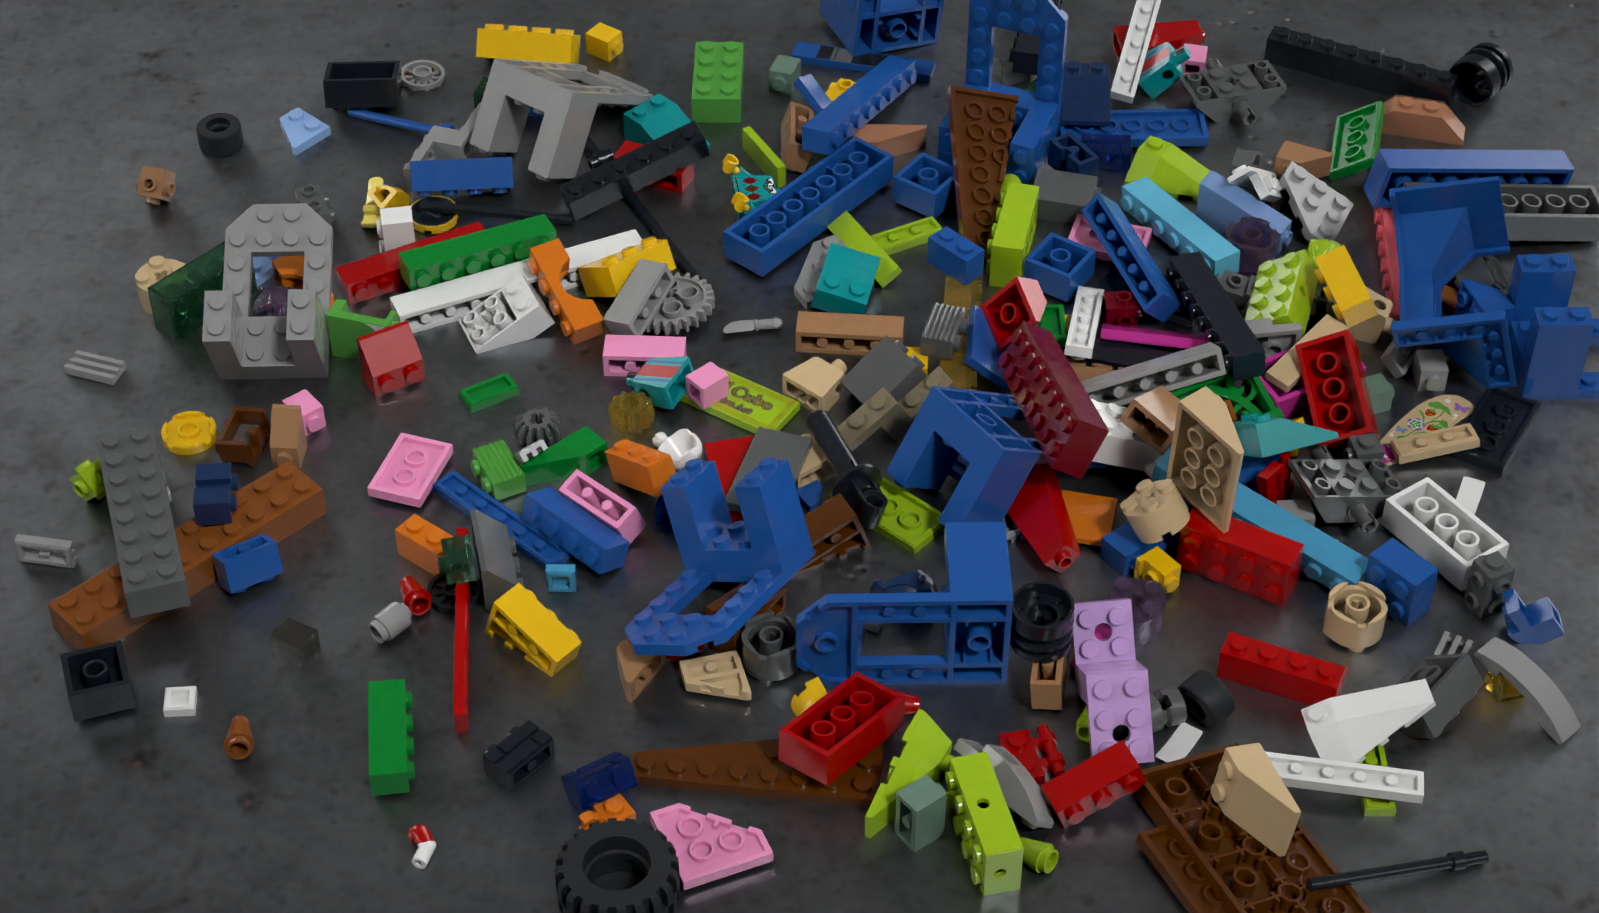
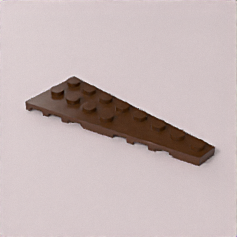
(979, 144)
(755, 771)

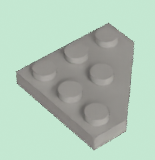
(1315, 203)
(812, 268)

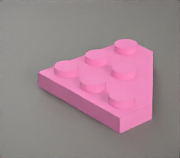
(710, 844)

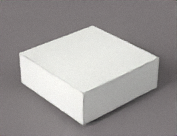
(180, 701)

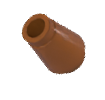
(239, 738)

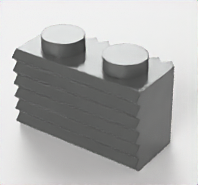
(944, 331)

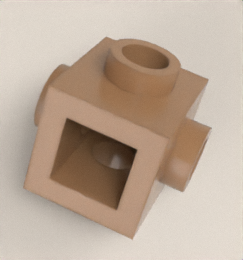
(156, 184)

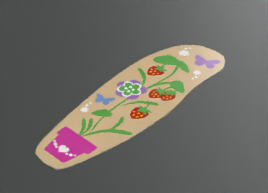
(1428, 416)

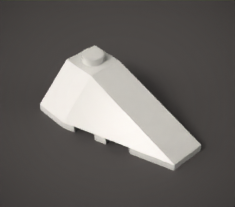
(1357, 722)

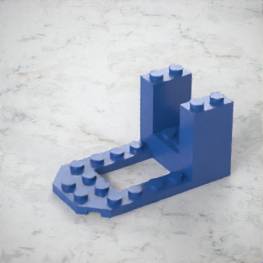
(883, 24)
(1036, 112)
(1545, 334)
(969, 425)
(759, 550)
(971, 607)

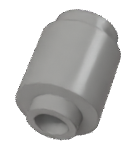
(390, 622)

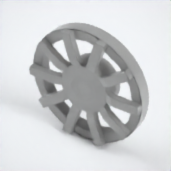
(422, 75)

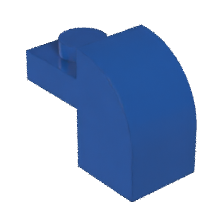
(1532, 622)

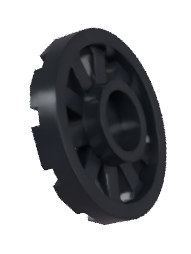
(446, 594)

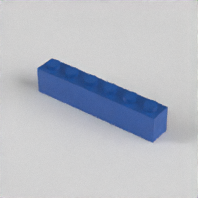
(1131, 258)

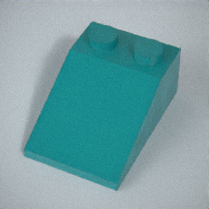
(653, 119)
(845, 281)
(1269, 435)

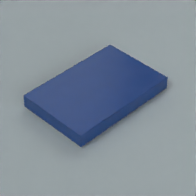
(982, 350)

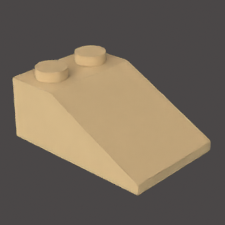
(1256, 796)

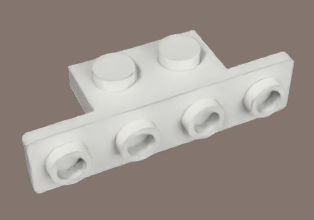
(1262, 181)

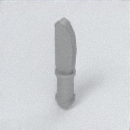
(751, 325)

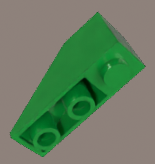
(579, 451)

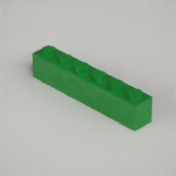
(474, 252)

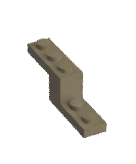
(886, 412)

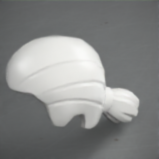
(681, 446)

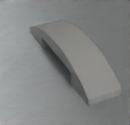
(1534, 685)

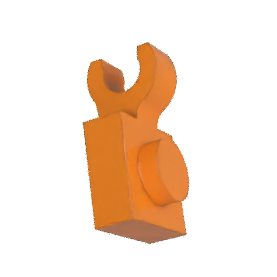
(613, 807)

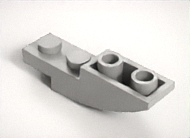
(1016, 783)

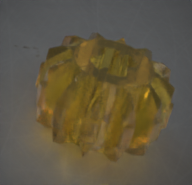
(631, 411)

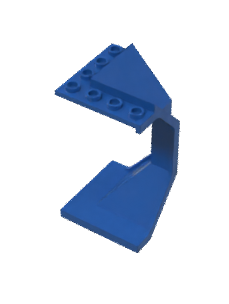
(1436, 237)

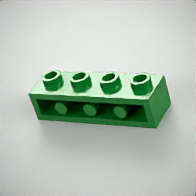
(389, 737)

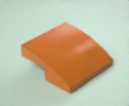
(1090, 516)

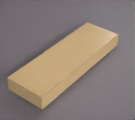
(1434, 443)

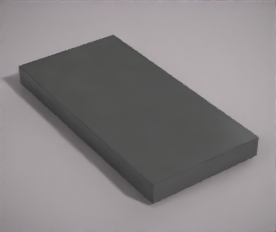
(771, 444)

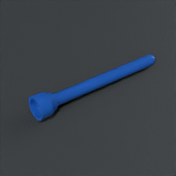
(393, 121)

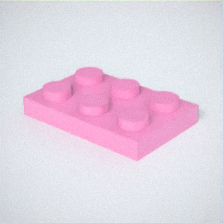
(1085, 235)
(410, 470)

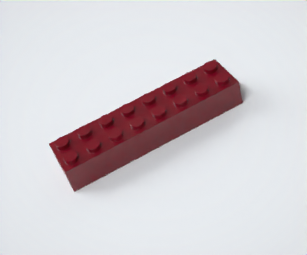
(1052, 399)

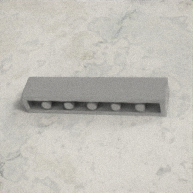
(1170, 371)

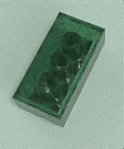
(179, 297)

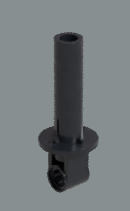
(854, 482)

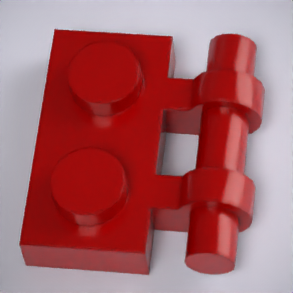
(1275, 480)
(1026, 748)

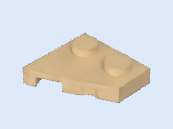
(716, 675)

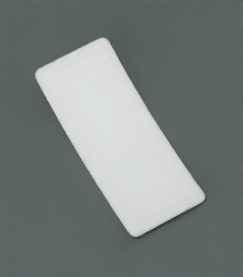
(1470, 493)
(1180, 743)

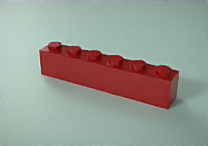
(381, 272)

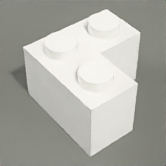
(395, 228)

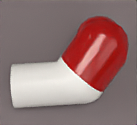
(426, 844)

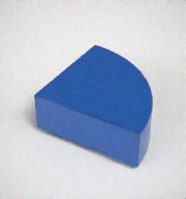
(810, 495)

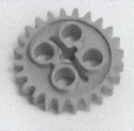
(683, 305)

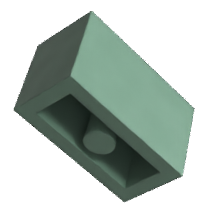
(920, 813)

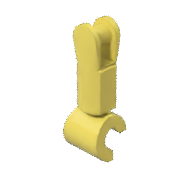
(371, 209)

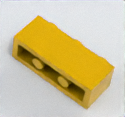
(1344, 287)

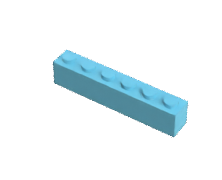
(1178, 225)

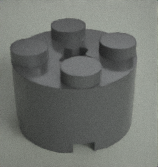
(769, 647)

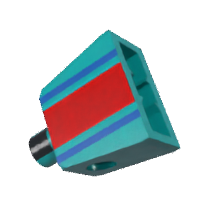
(1162, 68)
(662, 380)

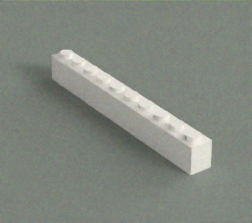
(454, 298)

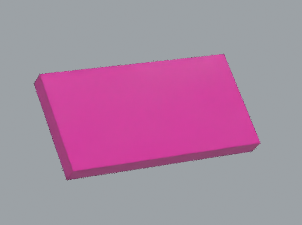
(1151, 336)

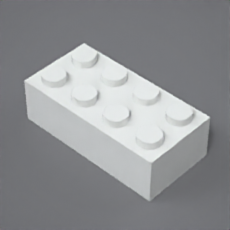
(1121, 444)
(1440, 530)

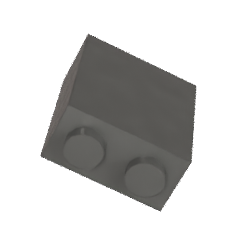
(1064, 194)
(885, 367)

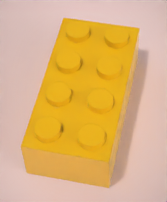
(528, 45)

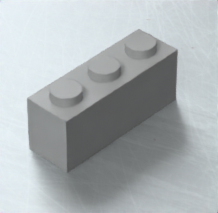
(639, 298)

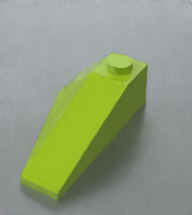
(1167, 168)
(924, 752)

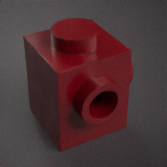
(1121, 308)

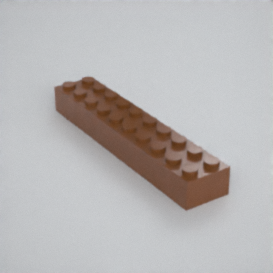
(270, 505)

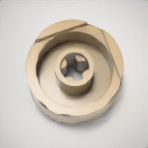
(152, 272)
(1155, 510)
(1355, 615)

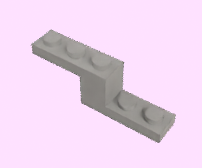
(445, 144)

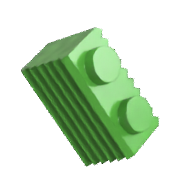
(498, 470)

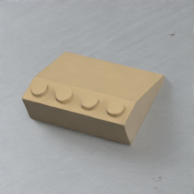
(1206, 456)

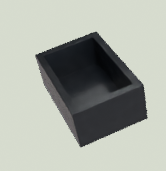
(363, 85)

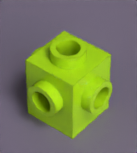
(89, 480)

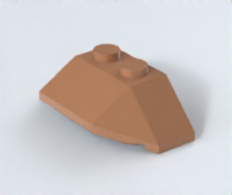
(1422, 120)

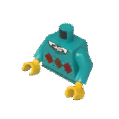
(747, 189)

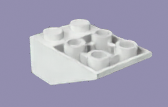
(506, 317)

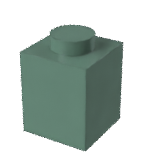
(784, 73)
(1380, 392)

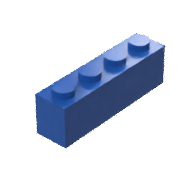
(461, 174)
(575, 530)

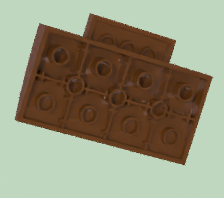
(1217, 863)

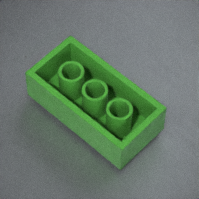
(718, 82)

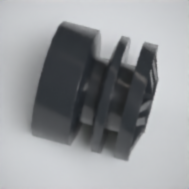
(1482, 73)
(1042, 622)

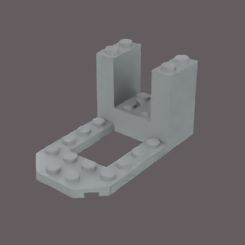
(566, 109)
(272, 344)

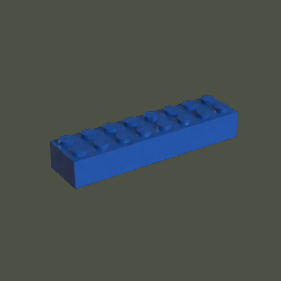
(1398, 166)
(807, 206)

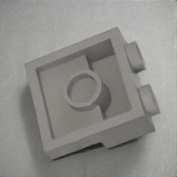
(1275, 337)

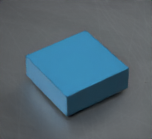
(561, 577)

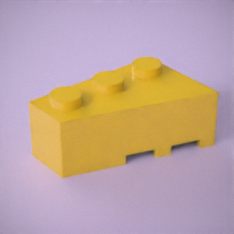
(609, 274)
(533, 629)

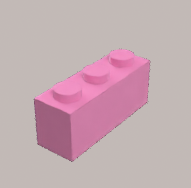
(631, 352)
(603, 505)

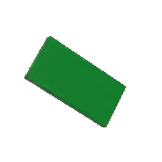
(1356, 140)

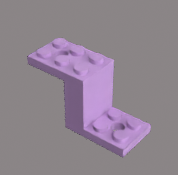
(1112, 678)

